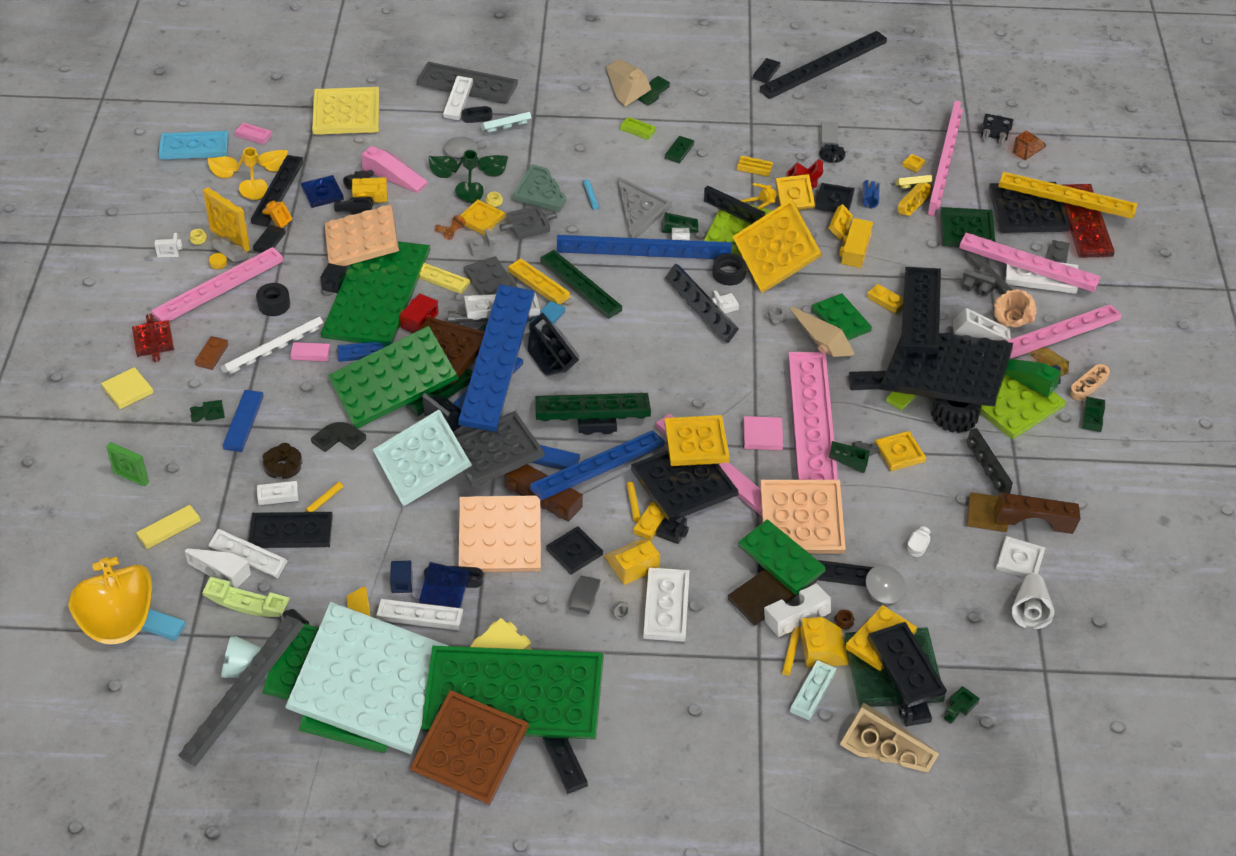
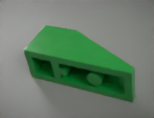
(1034, 375)

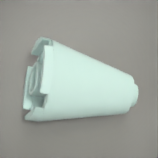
(238, 657)

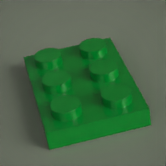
(842, 314)

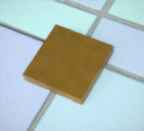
(982, 512)

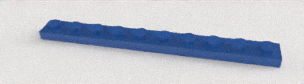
(642, 247)

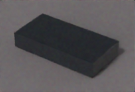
(269, 238)

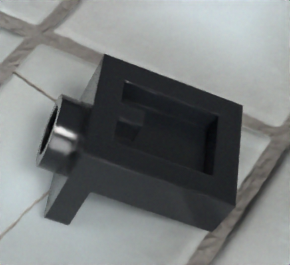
(673, 530)
(915, 714)

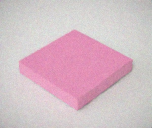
(763, 433)

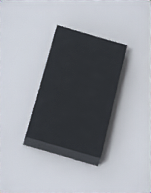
(291, 529)
(906, 664)

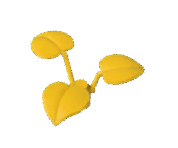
(251, 189)

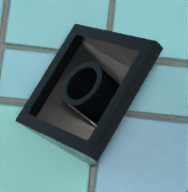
(448, 409)

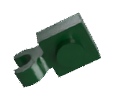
(210, 410)
(961, 701)

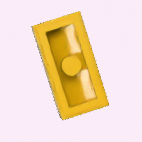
(359, 601)

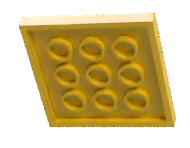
(777, 246)

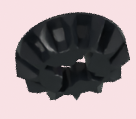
(826, 155)

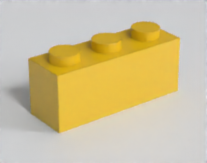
(856, 242)

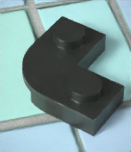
(336, 433)

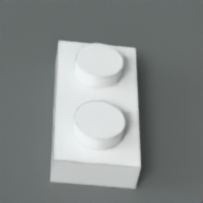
(277, 492)

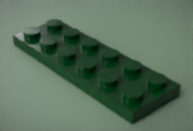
(592, 406)

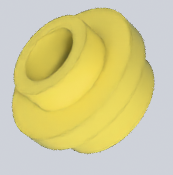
(494, 199)
(197, 236)

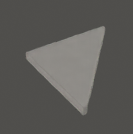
(640, 207)

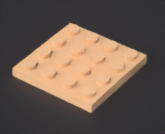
(361, 236)
(806, 512)
(500, 533)

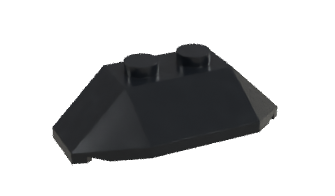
(550, 347)

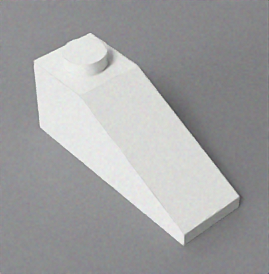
(978, 326)
(220, 565)

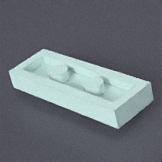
(505, 123)
(813, 690)

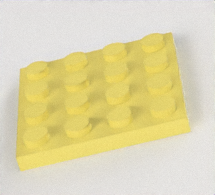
(346, 110)

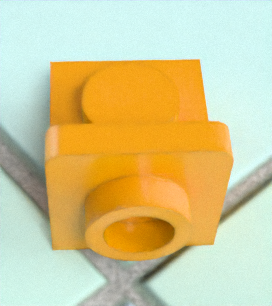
(278, 213)

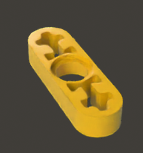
(907, 204)

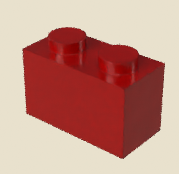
(418, 312)

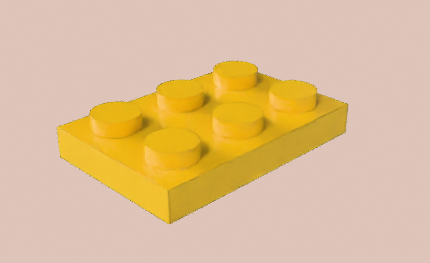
(859, 643)

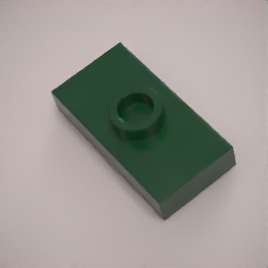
(679, 149)

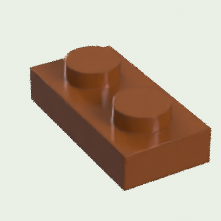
(211, 353)

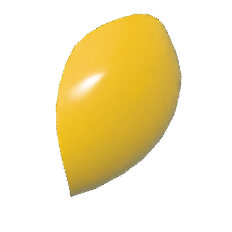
(112, 603)

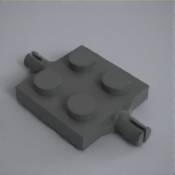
(528, 222)

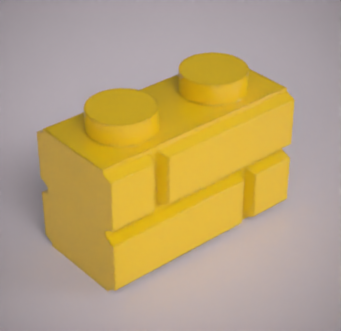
(371, 187)

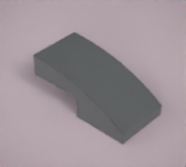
(584, 594)

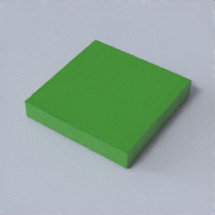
(127, 464)

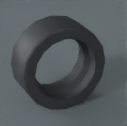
(728, 278)

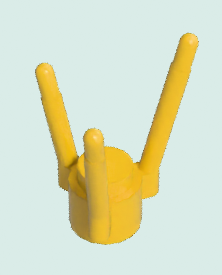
(766, 195)

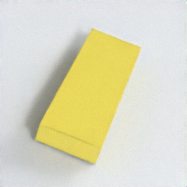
(444, 278)
(168, 526)

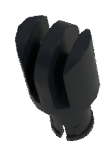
(354, 205)

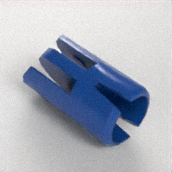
(870, 194)

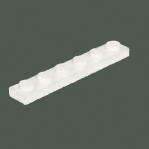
(265, 349)

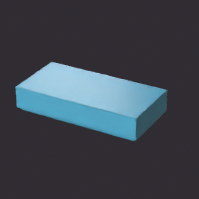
(163, 625)

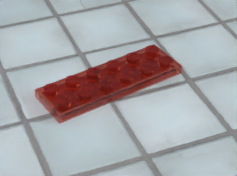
(1088, 228)

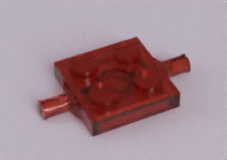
(153, 338)

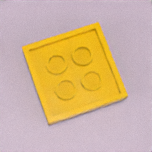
(226, 218)
(696, 440)

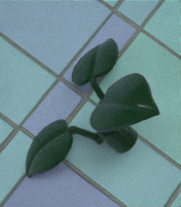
(468, 192)

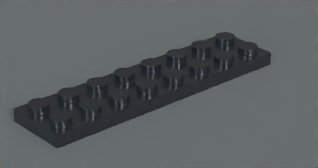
(921, 310)

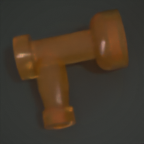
(448, 232)

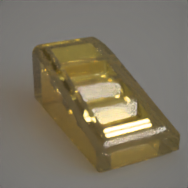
(1051, 359)

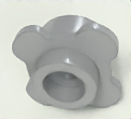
(776, 315)

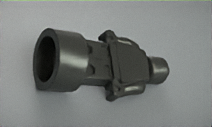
(347, 180)

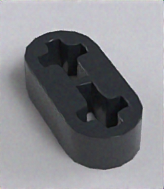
(477, 114)

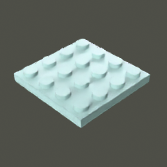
(421, 457)

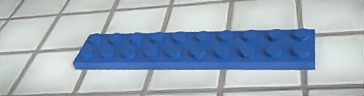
(496, 358)

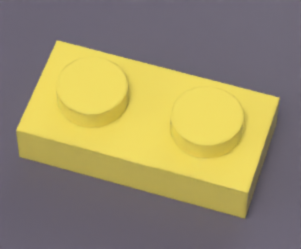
(907, 182)

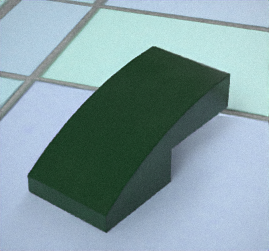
(657, 86)
(1093, 414)

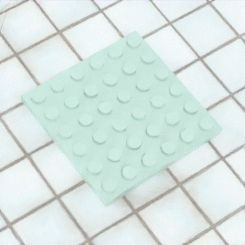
(365, 678)

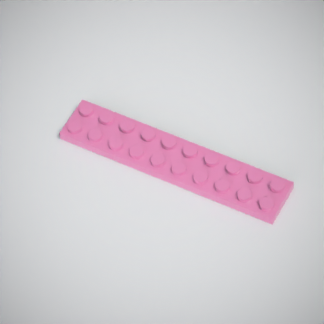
(812, 416)

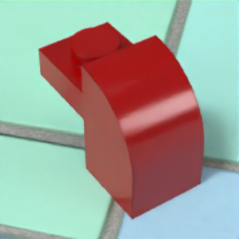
(815, 171)

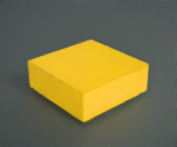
(913, 163)

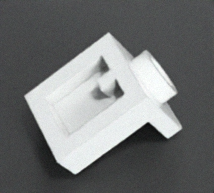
(680, 234)
(168, 247)
(726, 303)

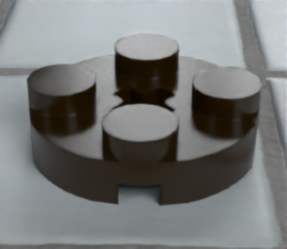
(282, 452)

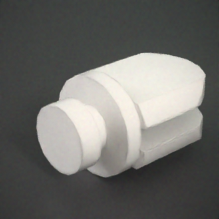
(918, 542)

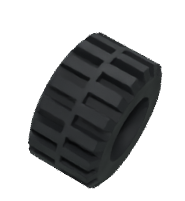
(955, 414)

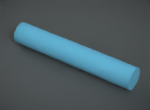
(591, 195)

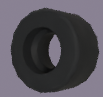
(273, 299)

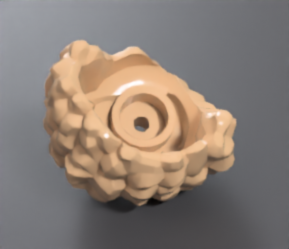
(1015, 308)

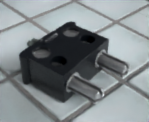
(996, 127)

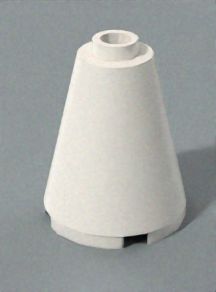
(1033, 603)

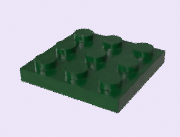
(959, 221)

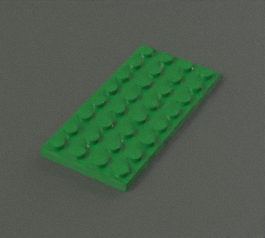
(375, 295)
(542, 687)

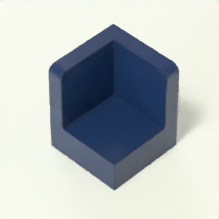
(401, 576)

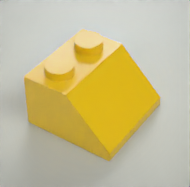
(633, 560)
(822, 642)

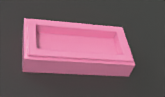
(253, 133)
(310, 351)

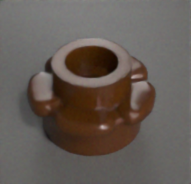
(844, 615)

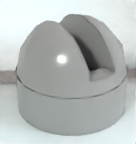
(625, 608)

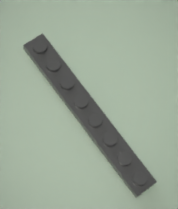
(240, 691)

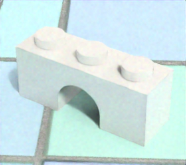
(784, 618)

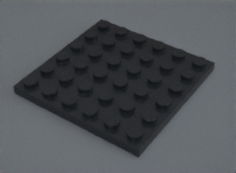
(962, 371)

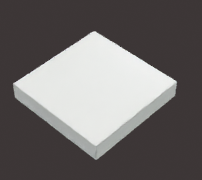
(1020, 557)

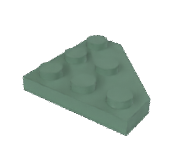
(540, 189)

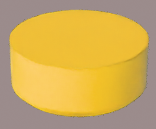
(218, 261)

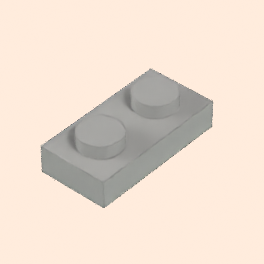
(230, 249)

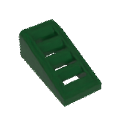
(677, 221)
(855, 458)

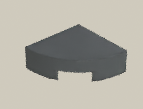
(871, 447)

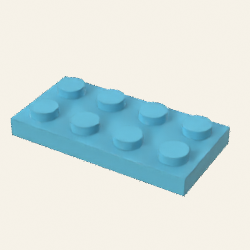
(193, 145)

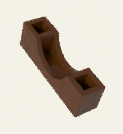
(1014, 508)

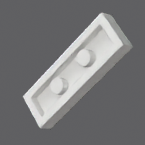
(458, 98)

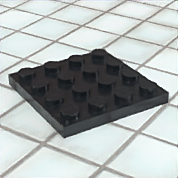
(1027, 212)
(682, 488)

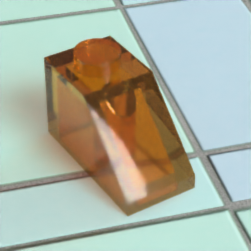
(1027, 145)

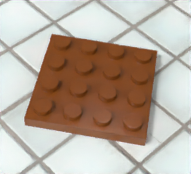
(469, 747)

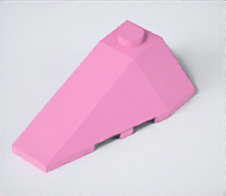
(391, 166)

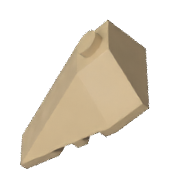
(627, 81)
(826, 336)
(882, 739)

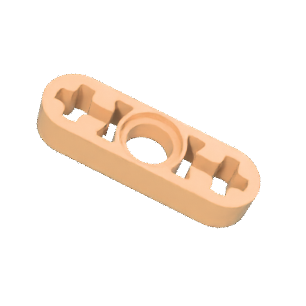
(1091, 375)

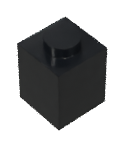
(332, 278)

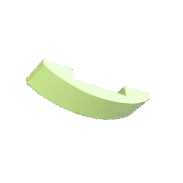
(245, 601)

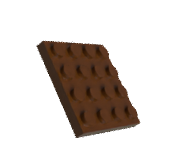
(457, 341)

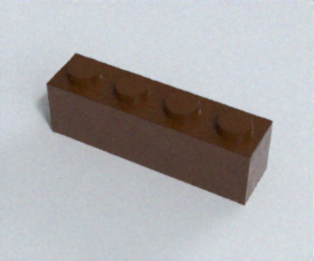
(563, 504)

